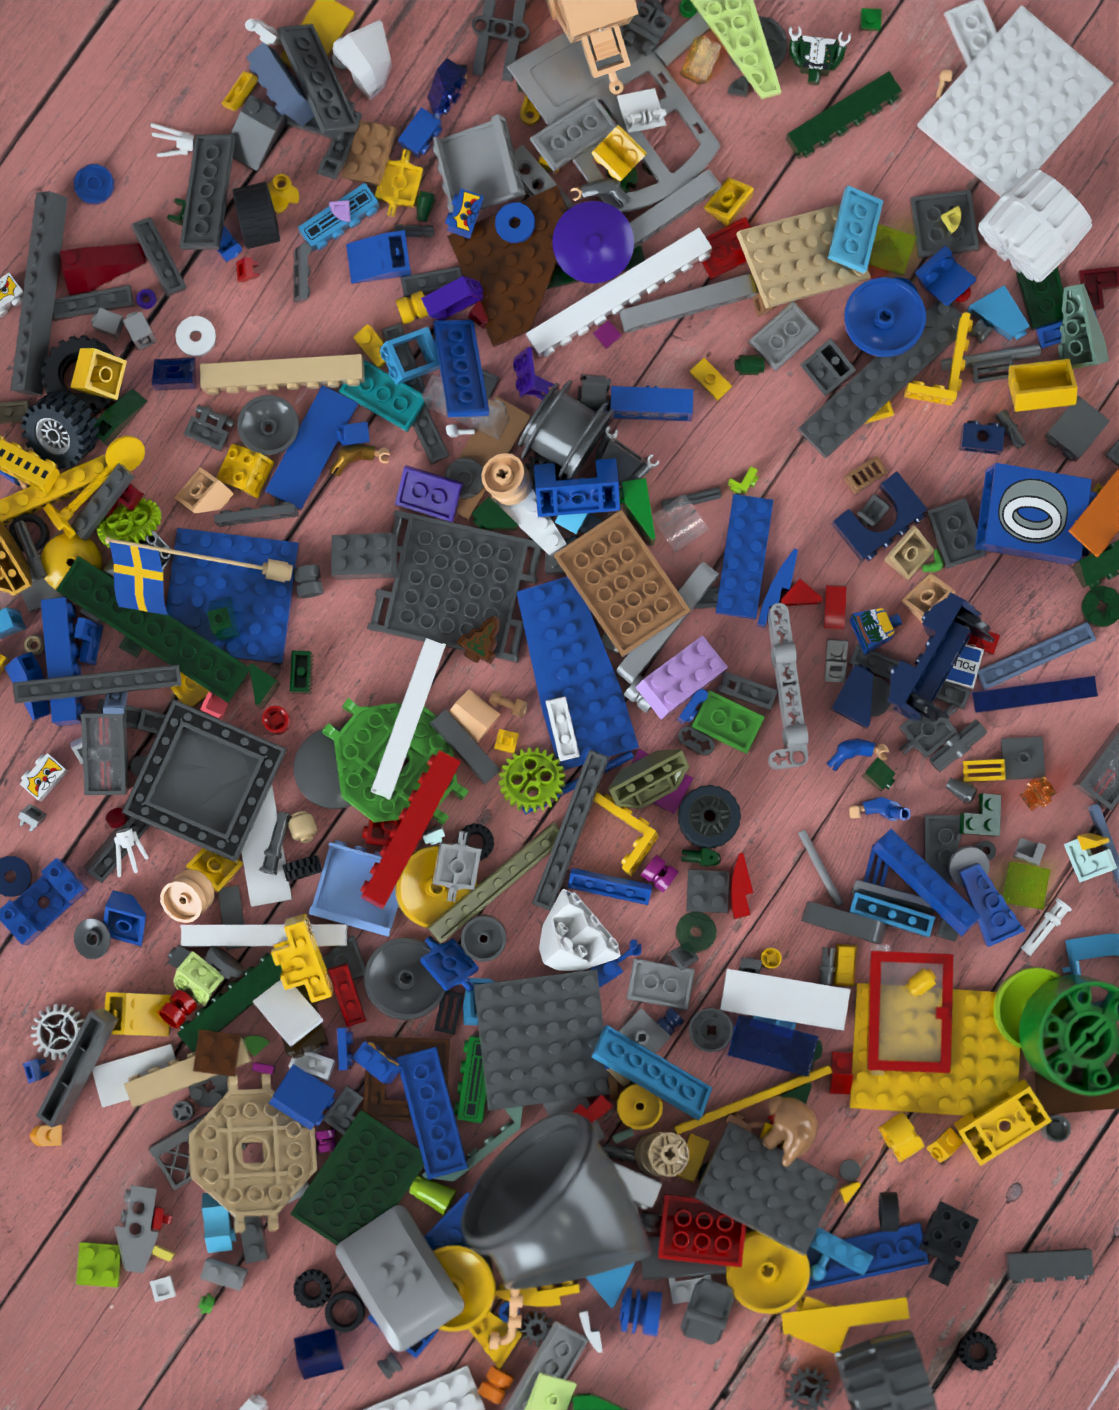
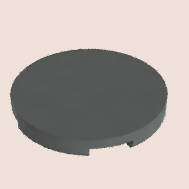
(775, 40)

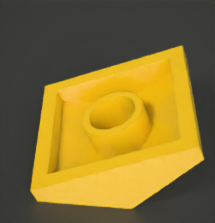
(215, 868)

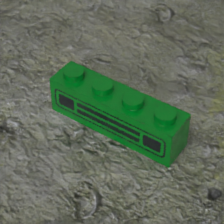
(473, 1086)

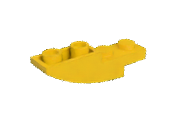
(546, 1296)

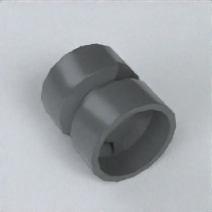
(308, 581)
(1057, 1129)

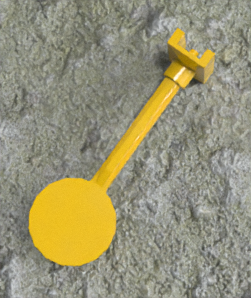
(124, 450)

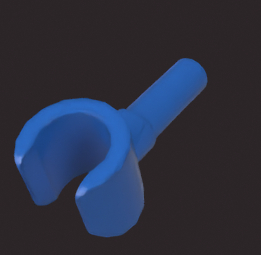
(634, 949)

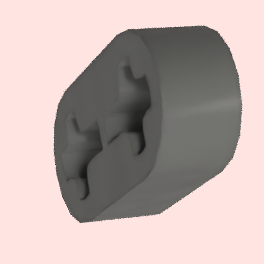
(693, 745)

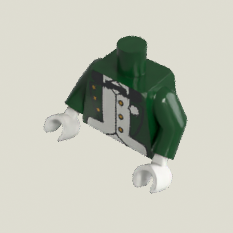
(816, 55)

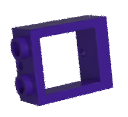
(453, 298)

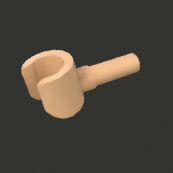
(945, 75)

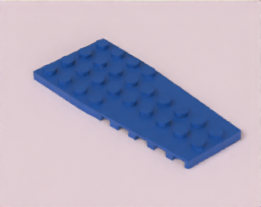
(574, 664)

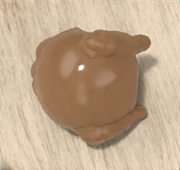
(793, 1124)

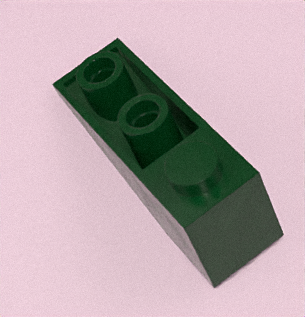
(119, 416)

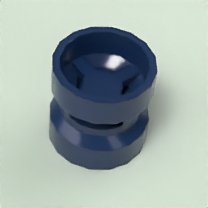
(670, 1021)

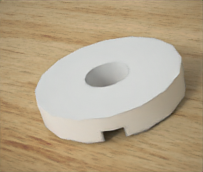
(191, 325)

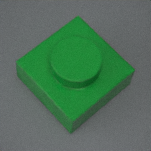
(870, 19)

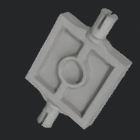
(456, 866)

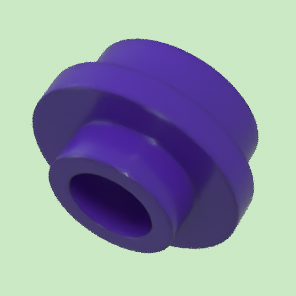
(146, 293)

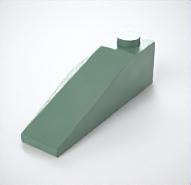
(1081, 333)

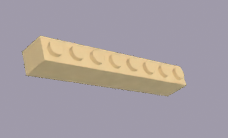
(282, 373)

